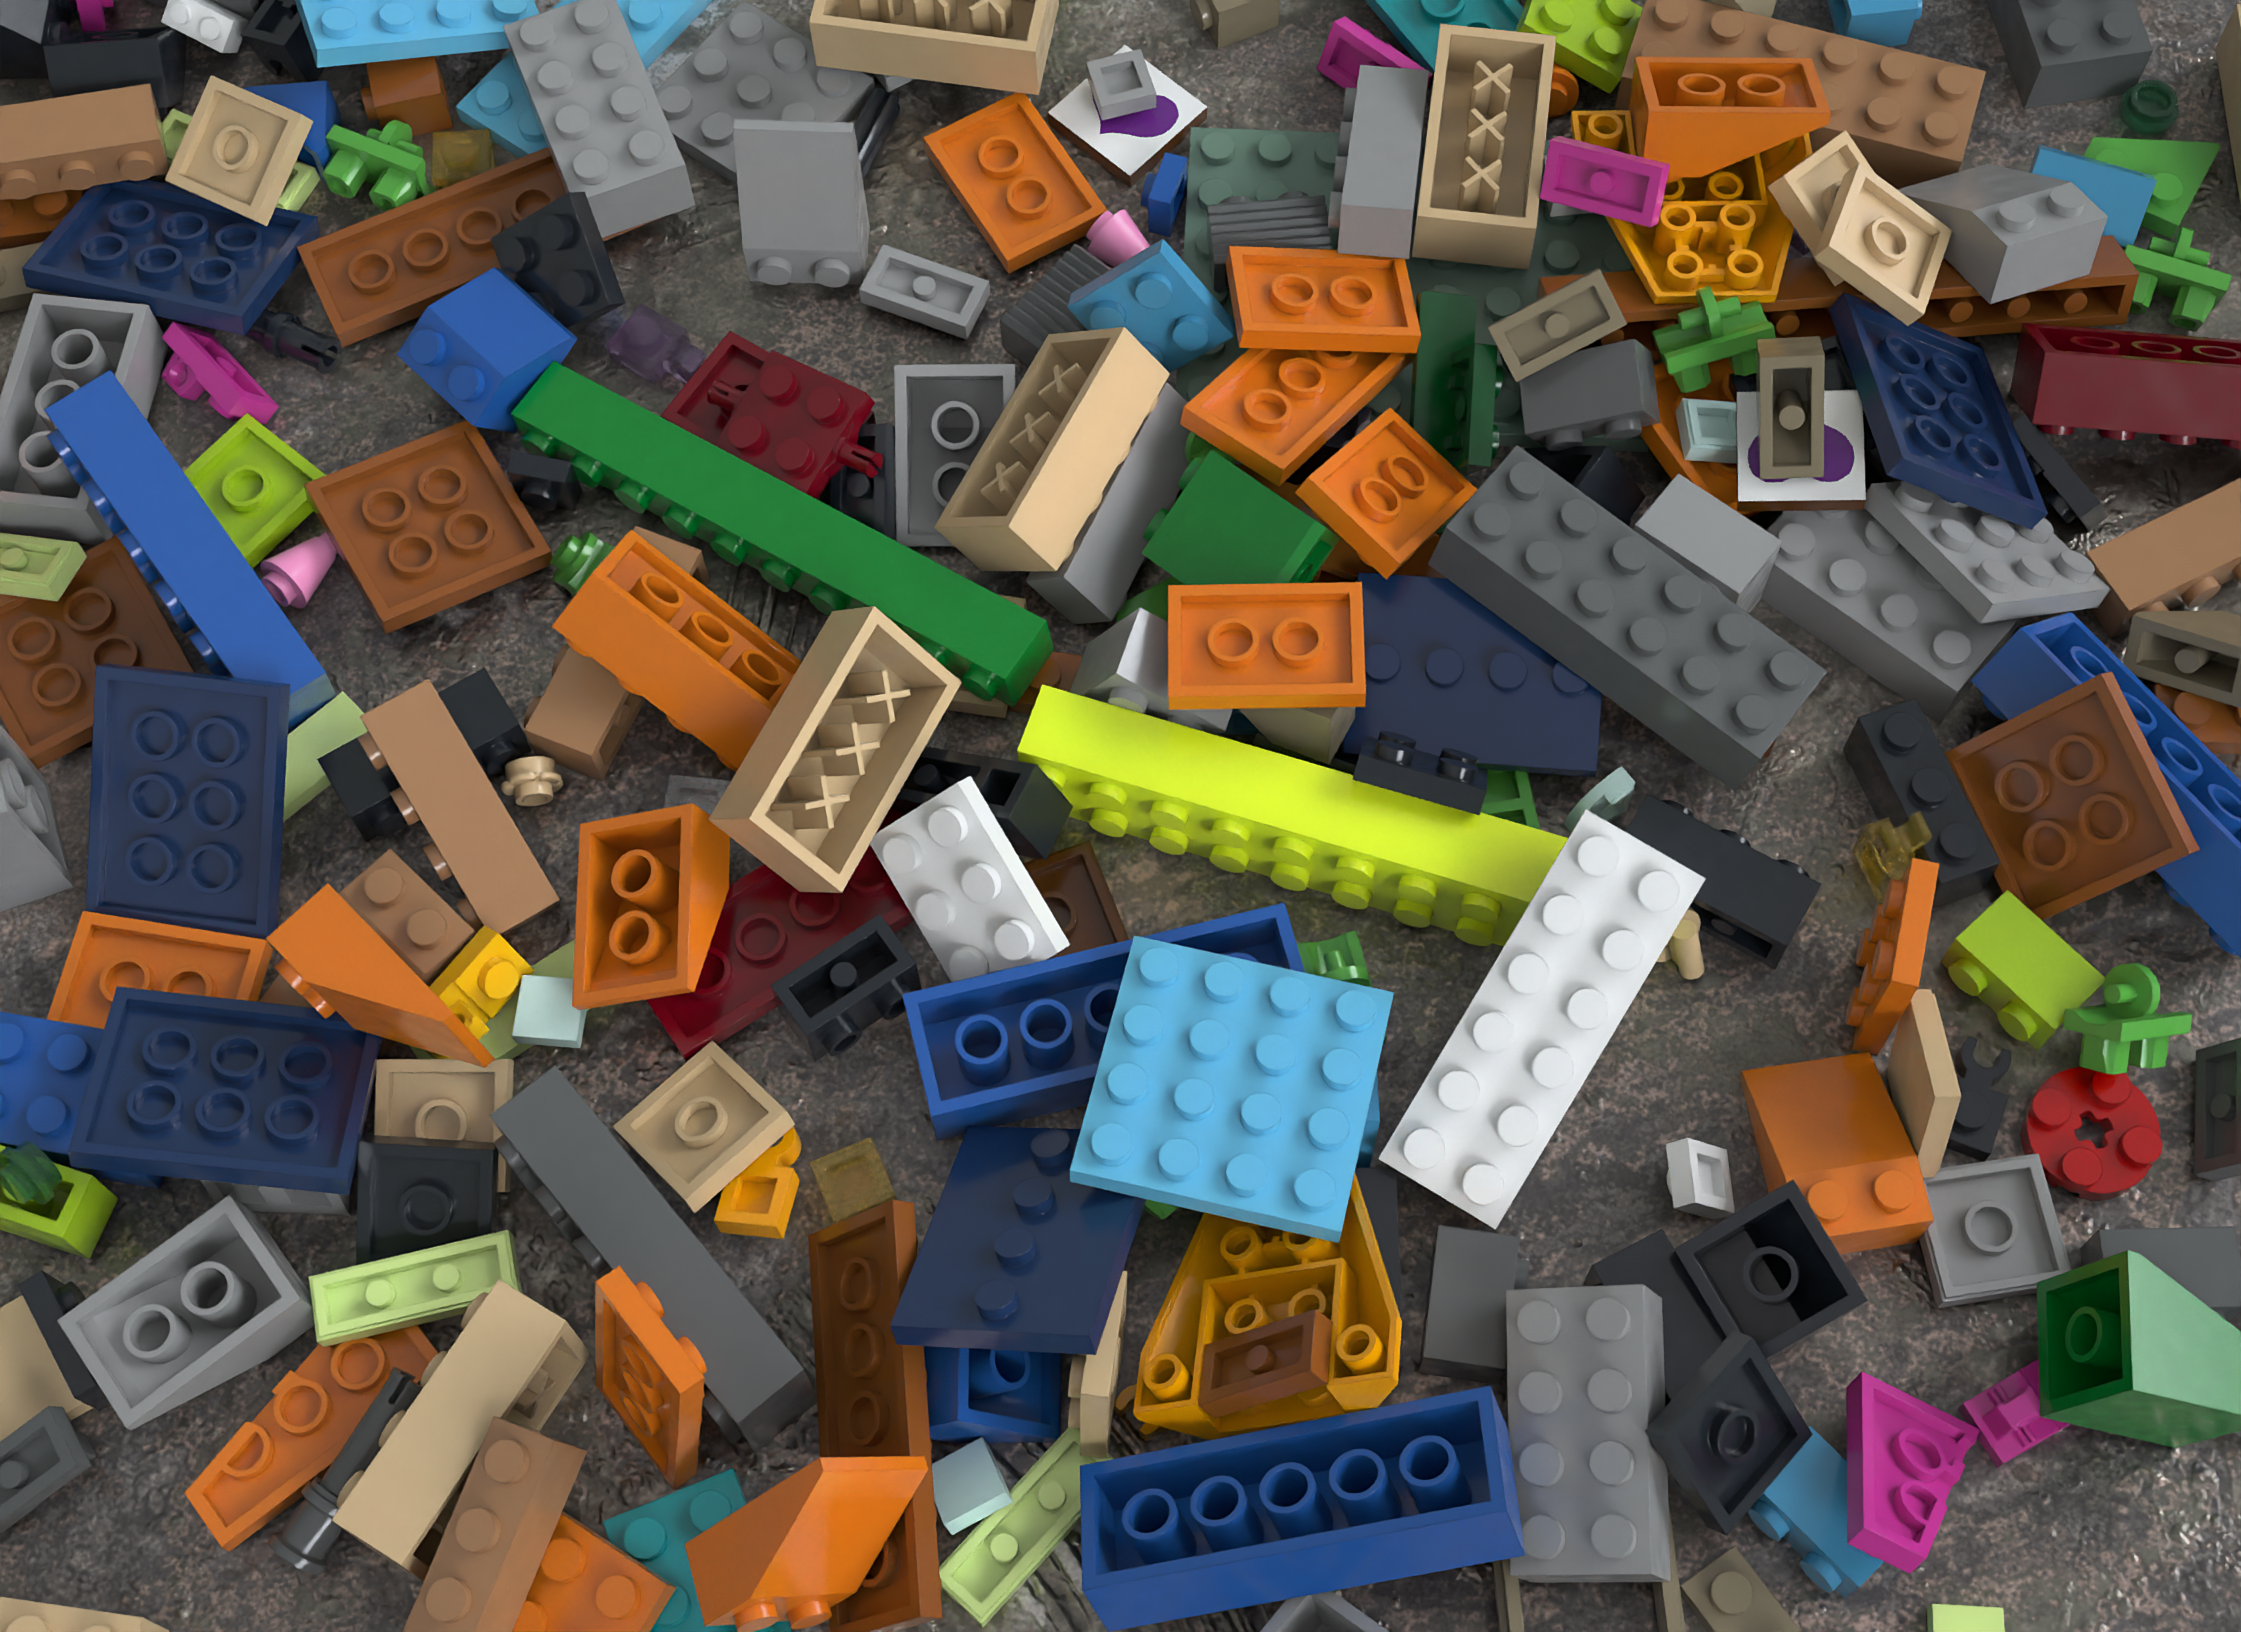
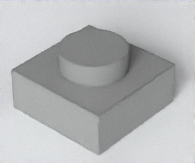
(1121, 84)

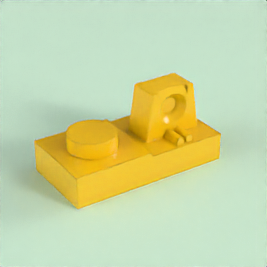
(480, 981)

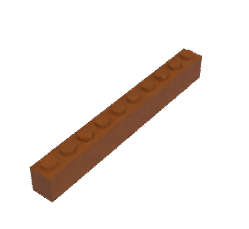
(1952, 308)

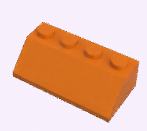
(679, 647)

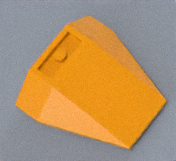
(1711, 227)
(1257, 1275)

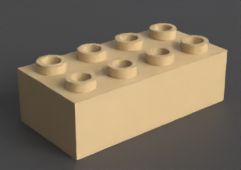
(938, 40)
(1484, 147)
(1053, 451)
(836, 750)
(505, 1364)

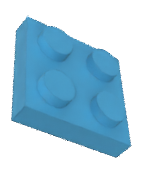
(1158, 304)

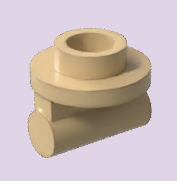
(1685, 947)

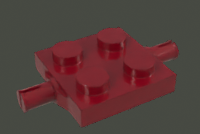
(796, 424)

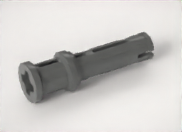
(312, 1528)

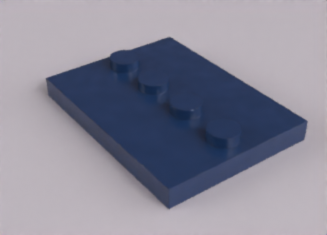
(170, 253)
(1936, 412)
(1468, 683)
(187, 799)
(226, 1092)
(1017, 1250)

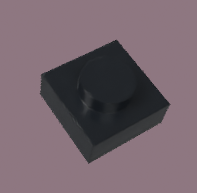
(544, 481)

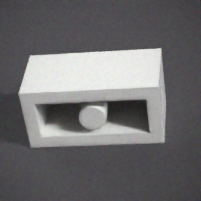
(206, 23)

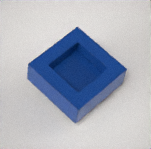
(1165, 194)

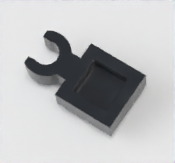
(1979, 1106)

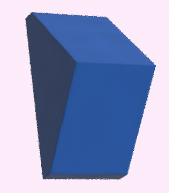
(314, 102)

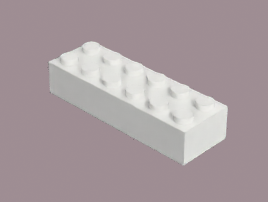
(1541, 1018)

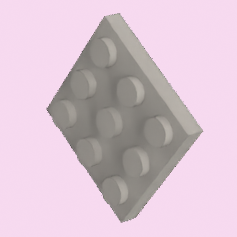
(752, 72)
(1985, 560)

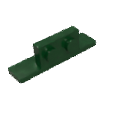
(1454, 383)

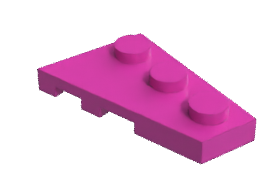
(1899, 1470)

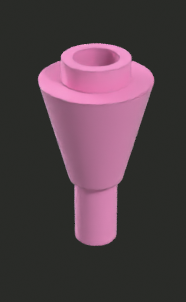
(1115, 238)
(297, 572)

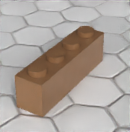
(80, 142)
(2171, 559)
(584, 706)
(459, 810)
(497, 1532)

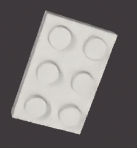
(967, 886)

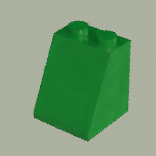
(1234, 531)
(2136, 1354)

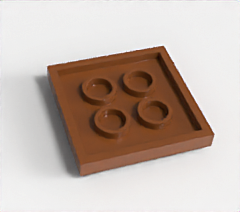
(428, 525)
(55, 645)
(2071, 798)

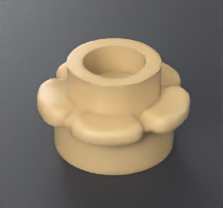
(531, 780)

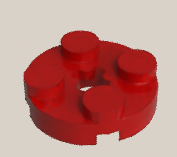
(2121, 1110)

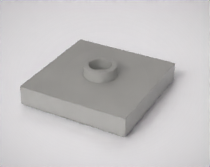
(1991, 1231)

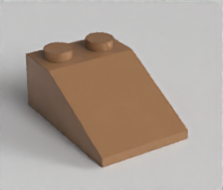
(407, 918)

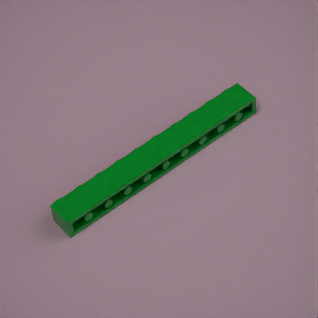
(781, 531)

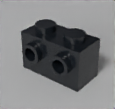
(847, 989)

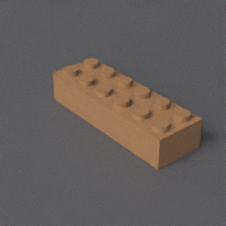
(1896, 105)

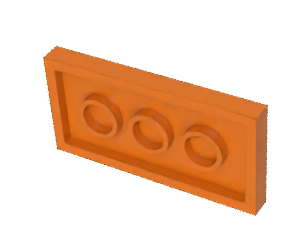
(1287, 403)
(649, 1375)

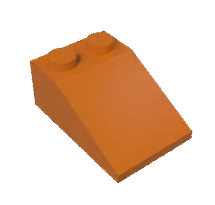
(1721, 109)
(646, 904)
(351, 970)
(1842, 1146)
(801, 1542)

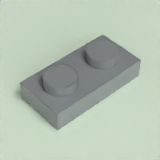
(924, 291)

